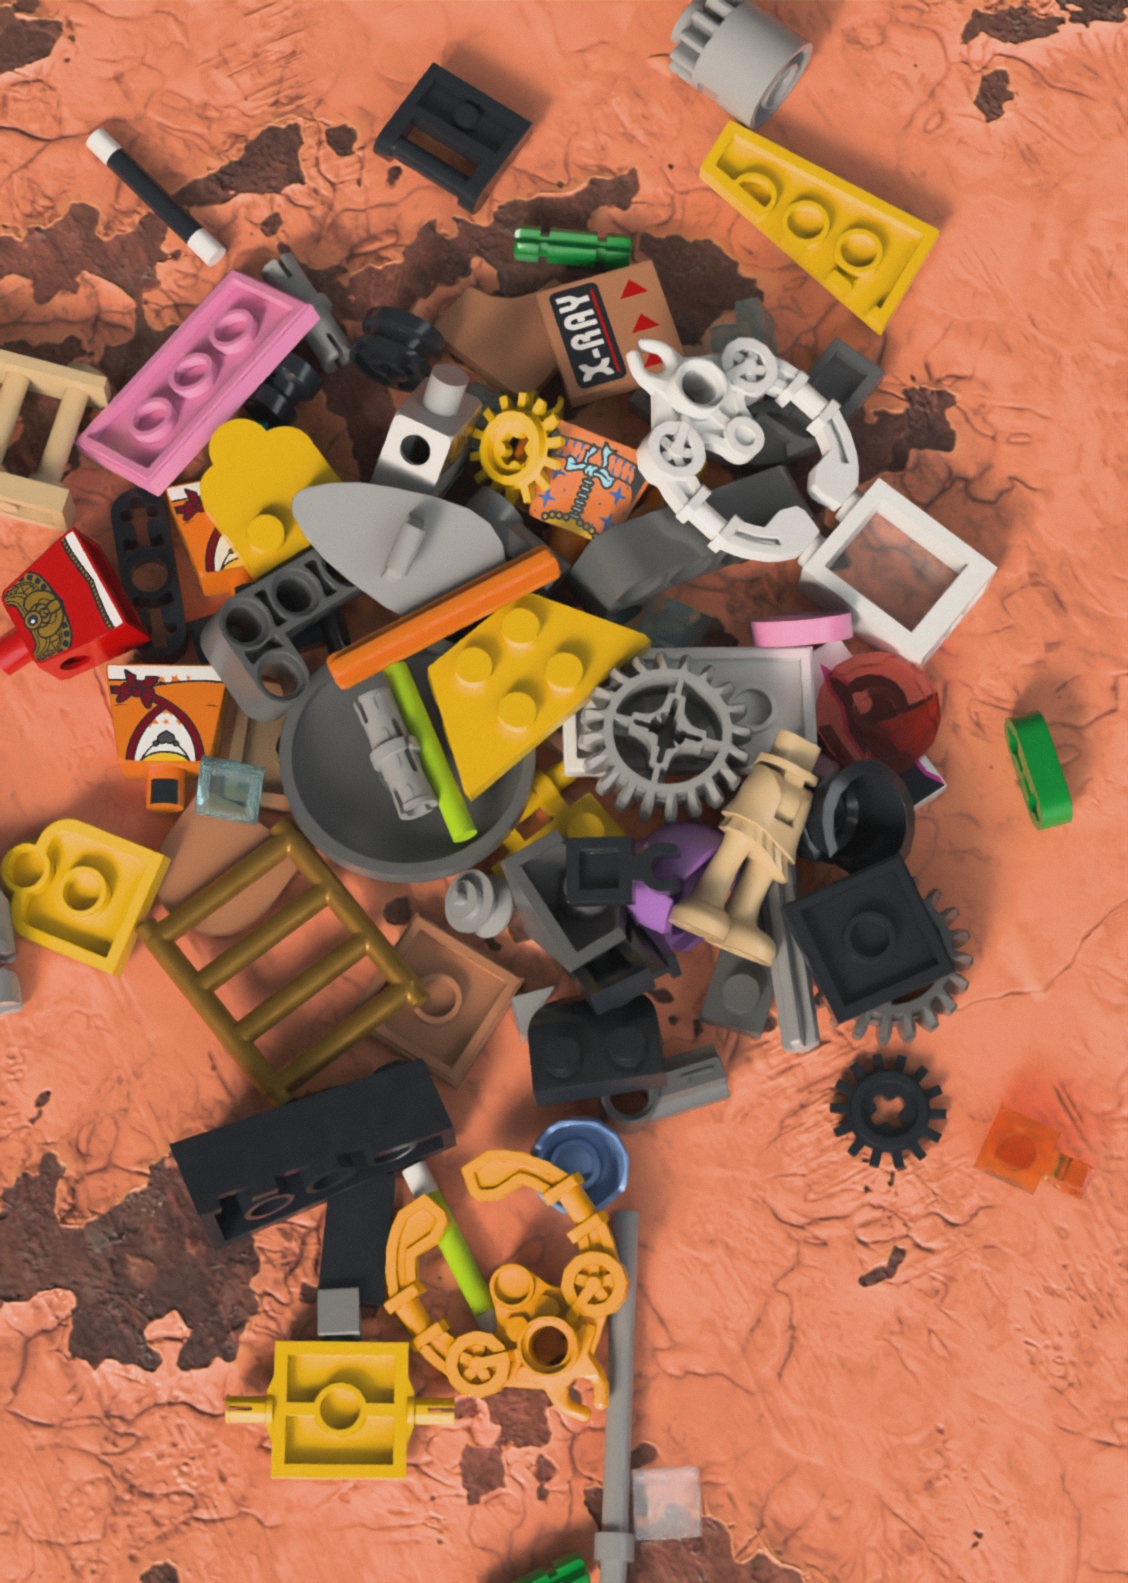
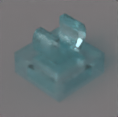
(752, 322)
(673, 623)

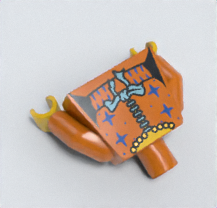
(592, 489)

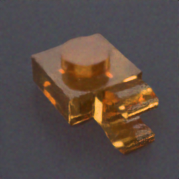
(1023, 1152)

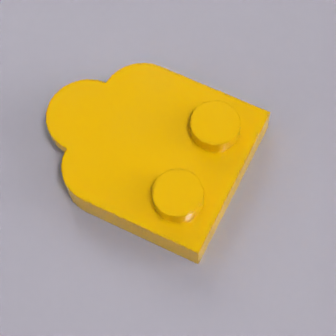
(253, 488)
(82, 892)

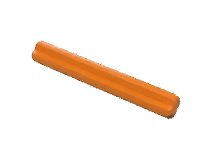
(443, 617)

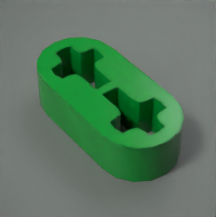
(1038, 770)

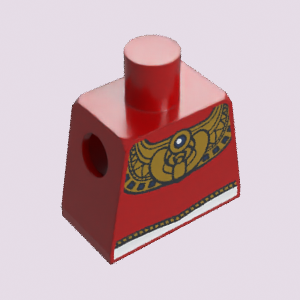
(69, 611)

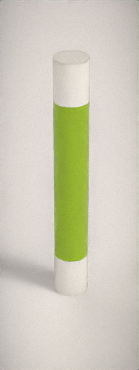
(456, 1251)

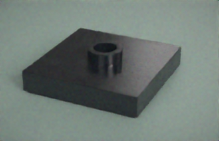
(867, 939)

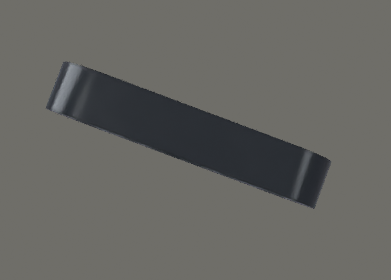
(159, 533)

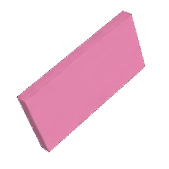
(196, 381)

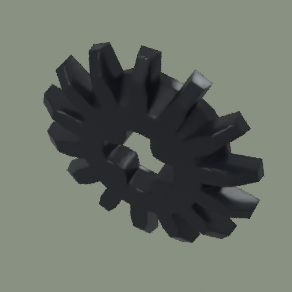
(890, 1085)

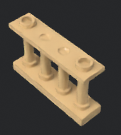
(43, 496)

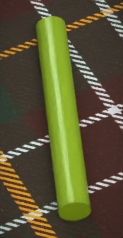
(431, 753)

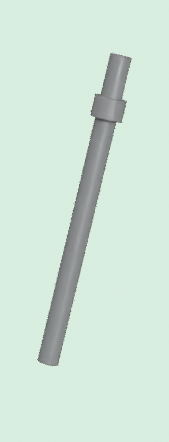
(614, 1544)

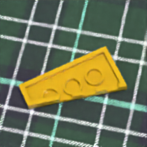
(828, 226)

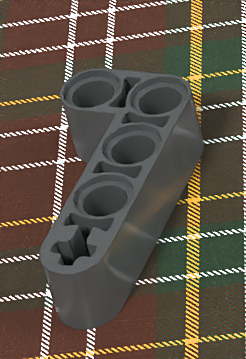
(658, 552)
(268, 634)

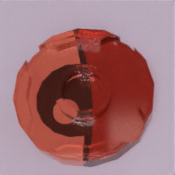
(877, 711)

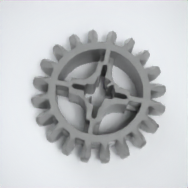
(642, 735)

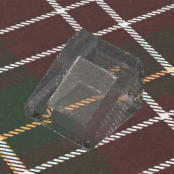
(666, 1502)

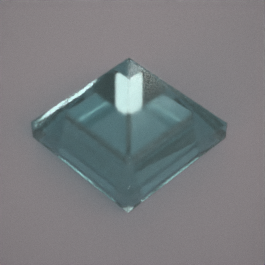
(229, 790)

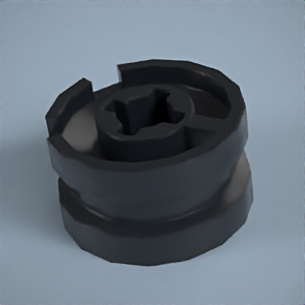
(396, 348)

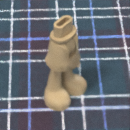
(763, 830)

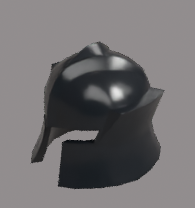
(857, 815)

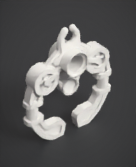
(722, 424)

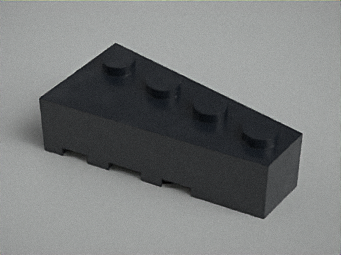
(312, 1149)

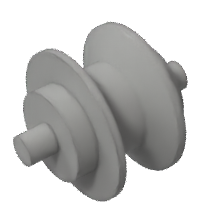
(479, 903)

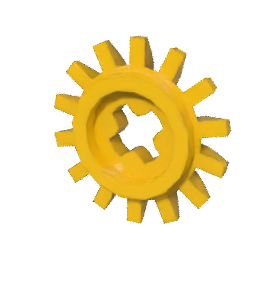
(496, 449)

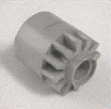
(738, 57)

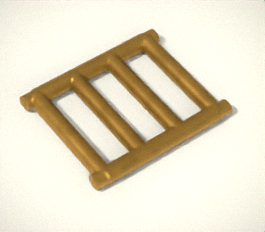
(240, 1035)

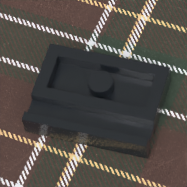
(625, 969)

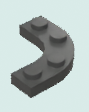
(836, 374)

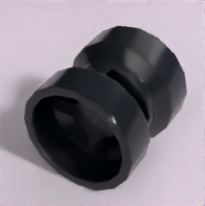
(283, 391)

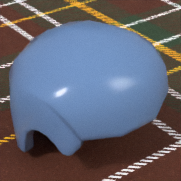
(587, 1147)

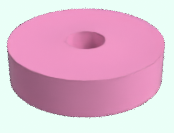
(802, 628)

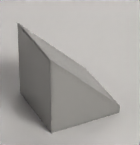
(526, 1005)
(339, 1315)

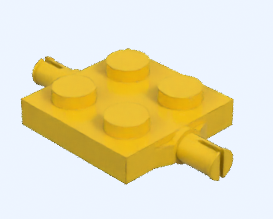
(340, 1410)

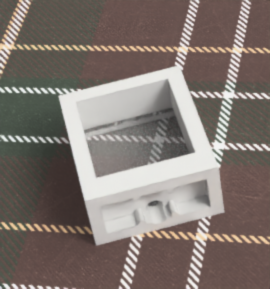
(895, 574)

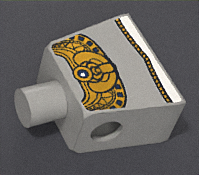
(434, 427)

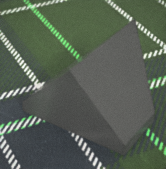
(540, 894)

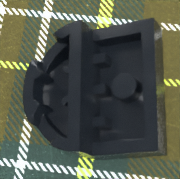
(593, 1055)

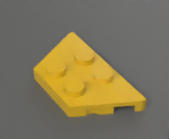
(522, 681)

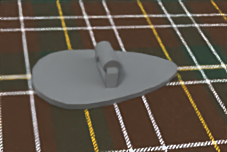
(396, 541)

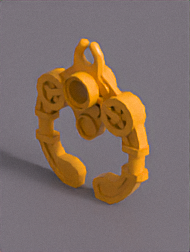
(523, 1302)

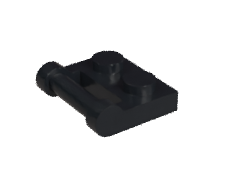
(463, 122)

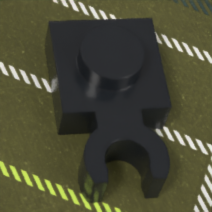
(608, 870)

